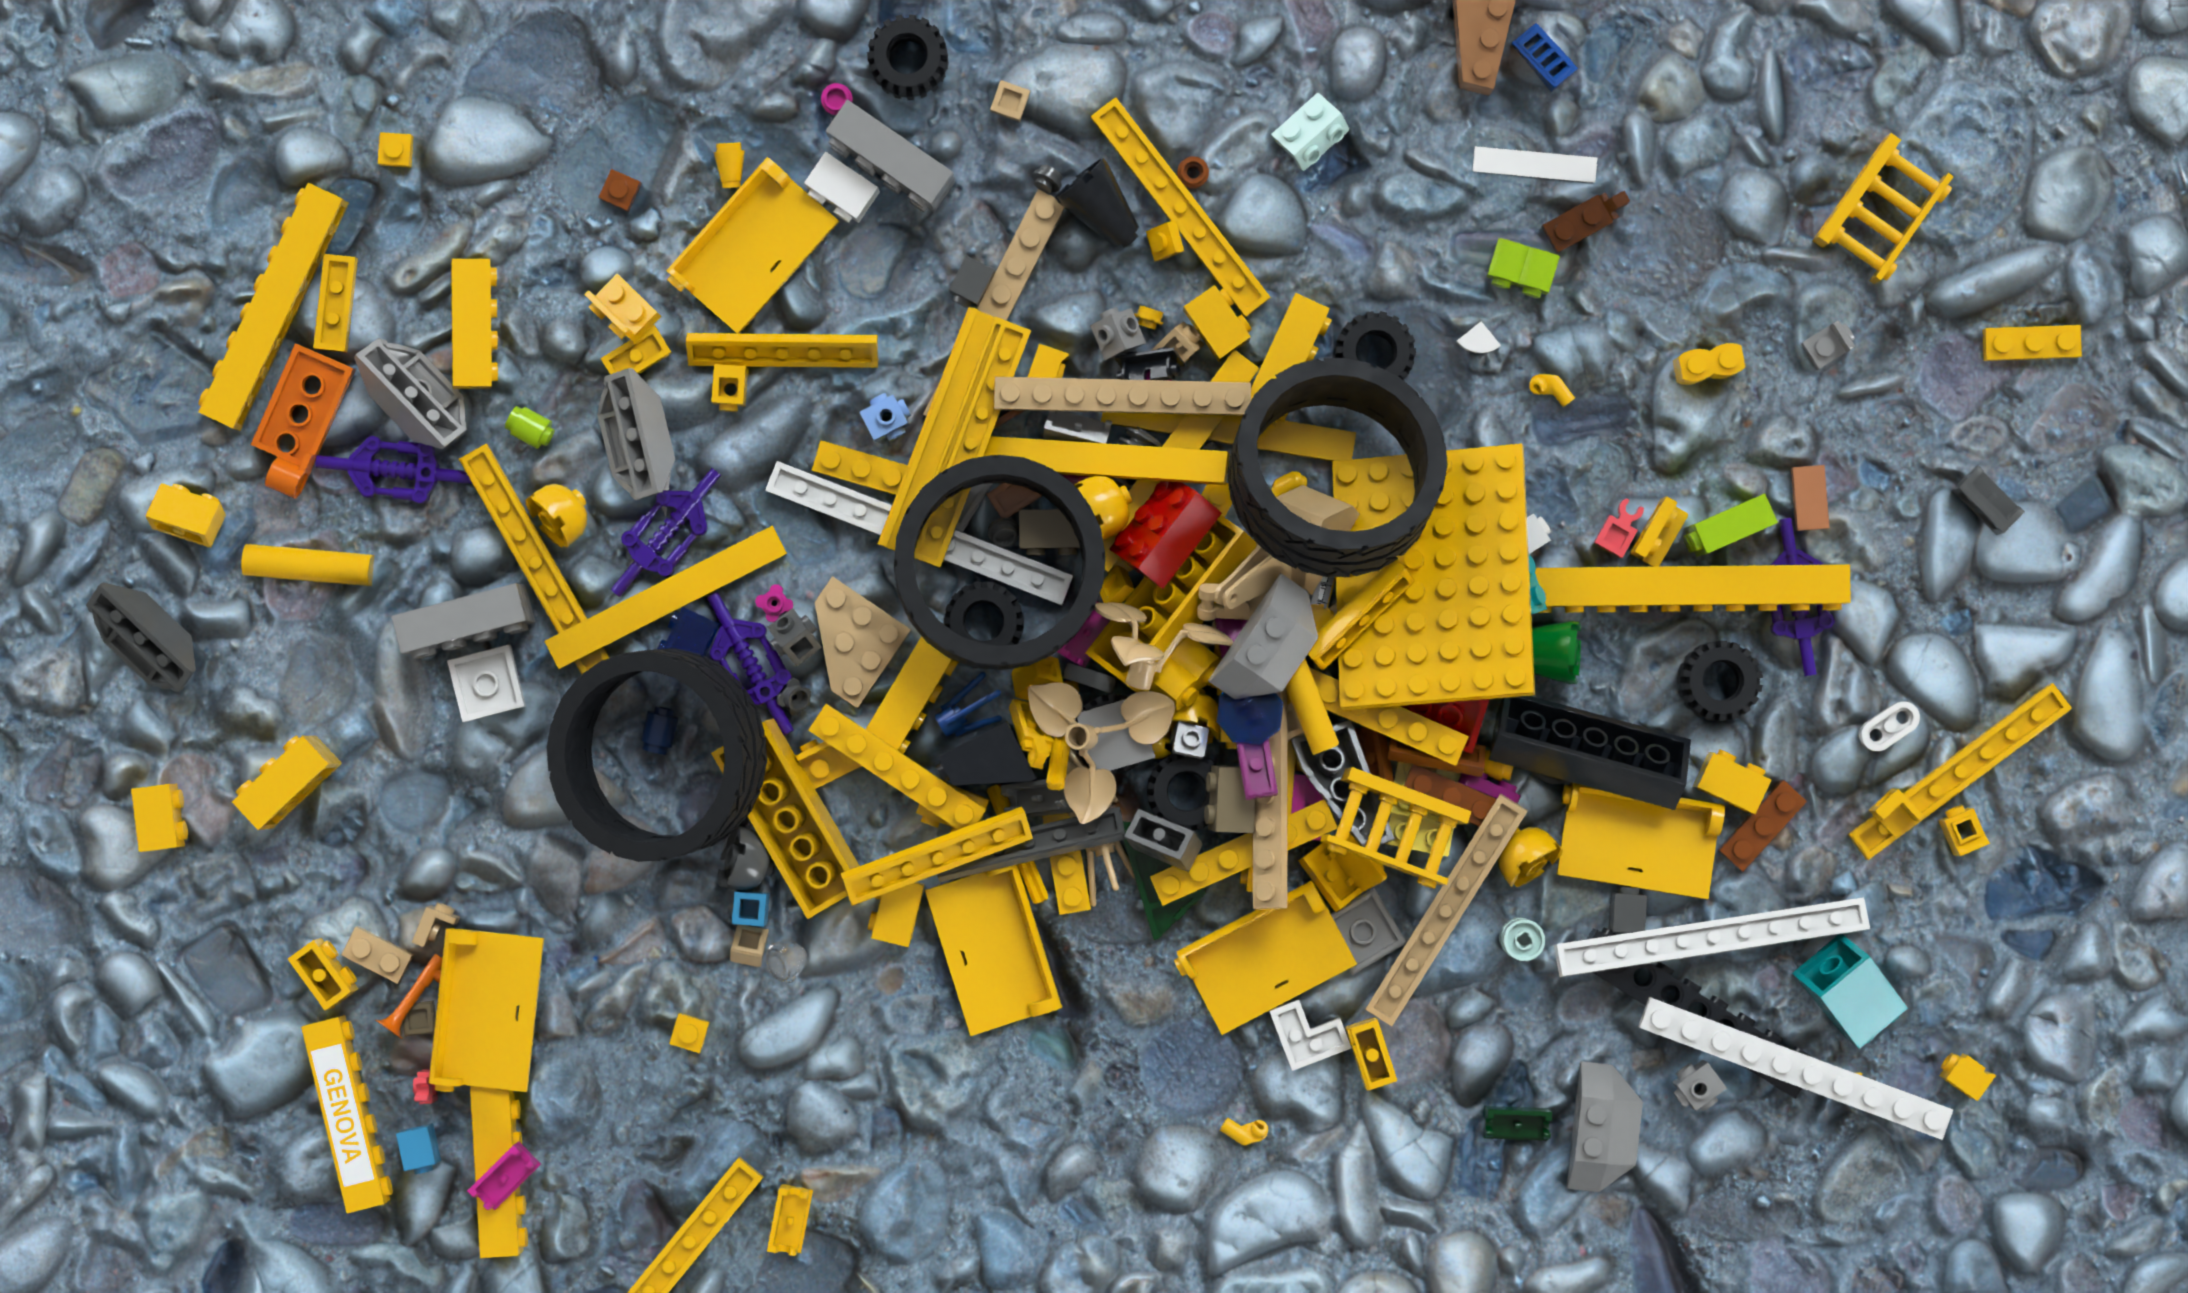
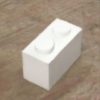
(841, 188)

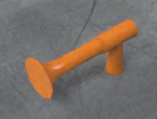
(430, 972)

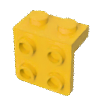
(1341, 876)

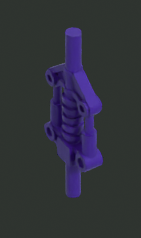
(361, 466)
(644, 556)
(1802, 627)
(733, 634)

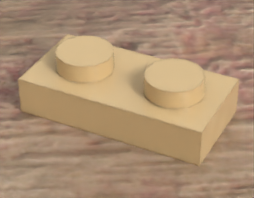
(377, 954)

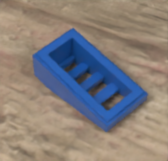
(1561, 58)

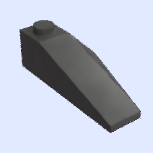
(1326, 772)

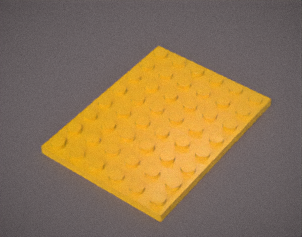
(1468, 613)

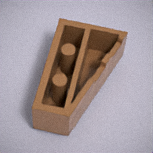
(1480, 41)

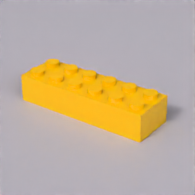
(1170, 608)
(798, 828)

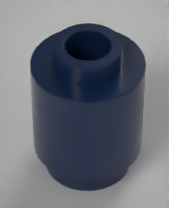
(659, 730)

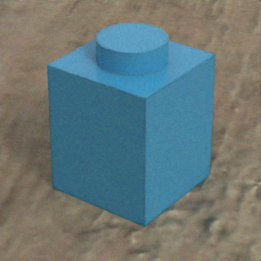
(750, 908)
(418, 1148)

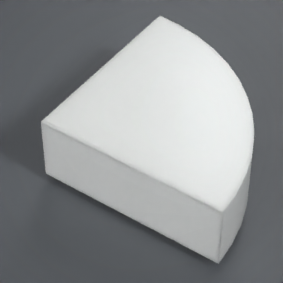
(1478, 340)

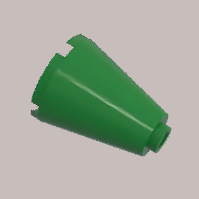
(1557, 651)

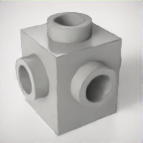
(1117, 333)
(1709, 1086)

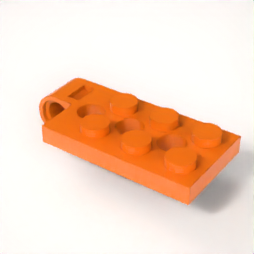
(291, 469)

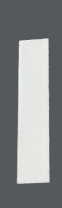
(1534, 164)

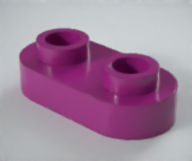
(1489, 788)

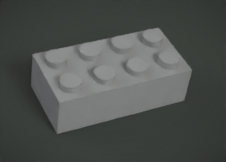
(890, 156)
(463, 619)

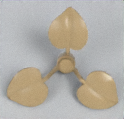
(1143, 656)
(1054, 710)

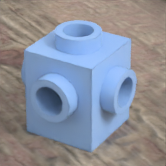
(874, 414)

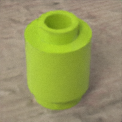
(529, 427)

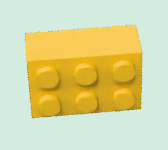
(285, 781)

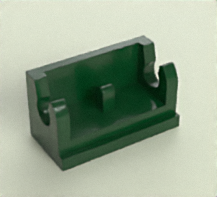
(1517, 1123)

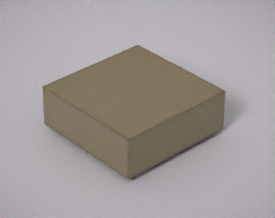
(420, 1019)

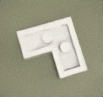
(1307, 1044)

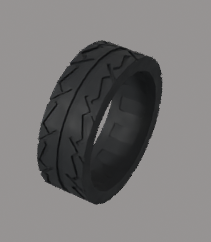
(1363, 390)
(1012, 471)
(572, 763)

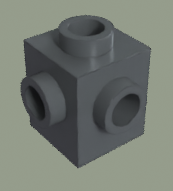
(794, 637)

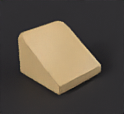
(749, 945)

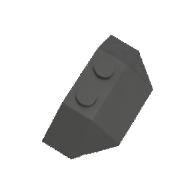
(143, 636)

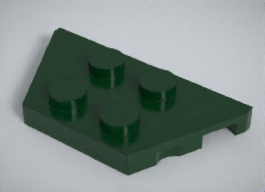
(1158, 916)

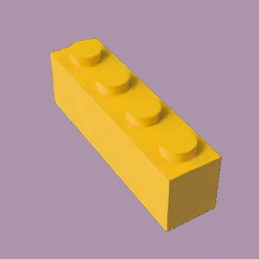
(471, 323)
(1293, 340)
(909, 695)

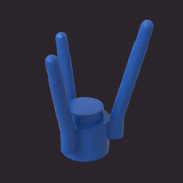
(952, 718)

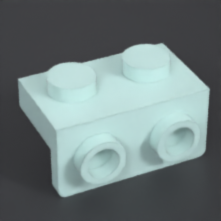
(1311, 131)

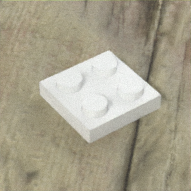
(486, 683)

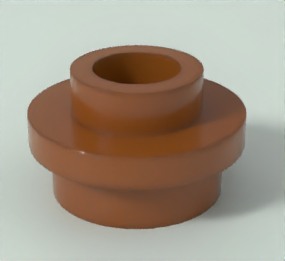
(1193, 162)

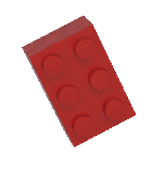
(1165, 531)

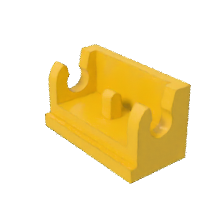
(790, 1219)

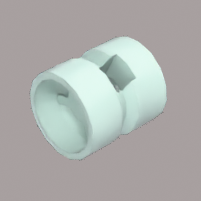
(1522, 939)

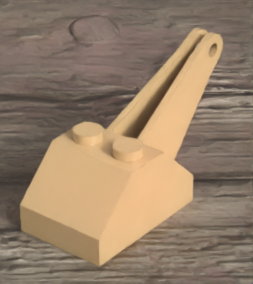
(1261, 570)

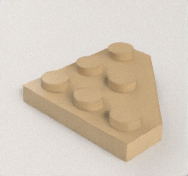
(855, 640)

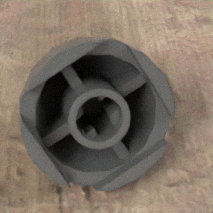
(745, 861)

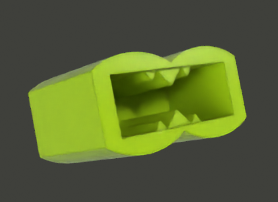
(1522, 267)

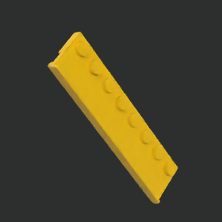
(957, 425)

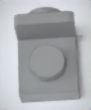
(1828, 344)
(1189, 740)

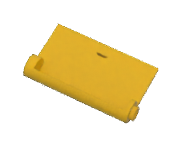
(754, 231)
(1614, 833)
(1005, 958)
(1266, 958)
(477, 1006)

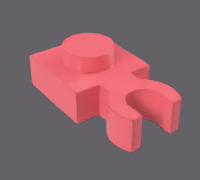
(1616, 532)
(423, 1090)

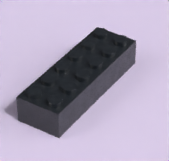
(1591, 750)

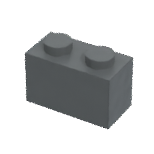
(1163, 840)

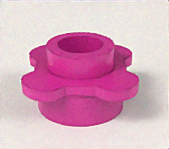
(783, 604)

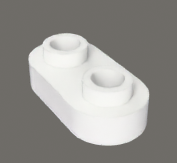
(1888, 726)

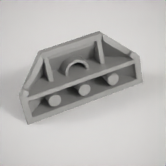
(412, 393)
(635, 434)
(1269, 643)
(1603, 1128)

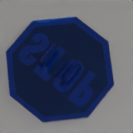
(1250, 718)

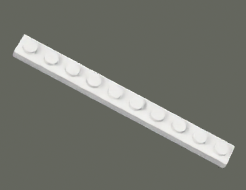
(962, 550)
(1711, 937)
(1795, 1068)

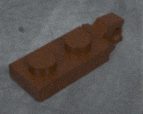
(1583, 220)

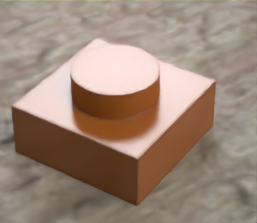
(619, 190)

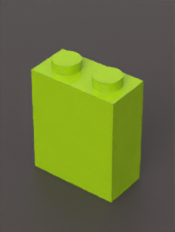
(1729, 526)

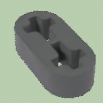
(1089, 678)

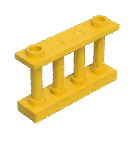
(1852, 206)
(1419, 805)

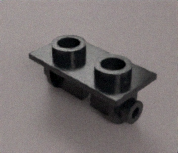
(1161, 363)

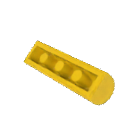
(307, 565)
(1359, 613)
(1311, 710)

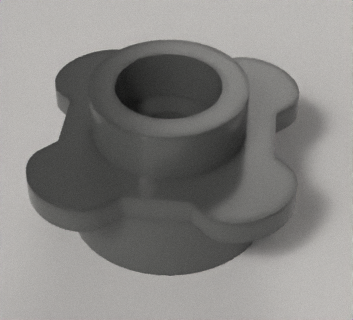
(801, 698)

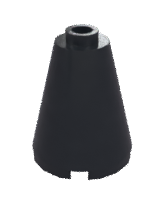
(1100, 204)

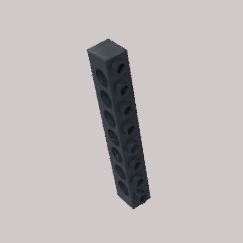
(1686, 994)

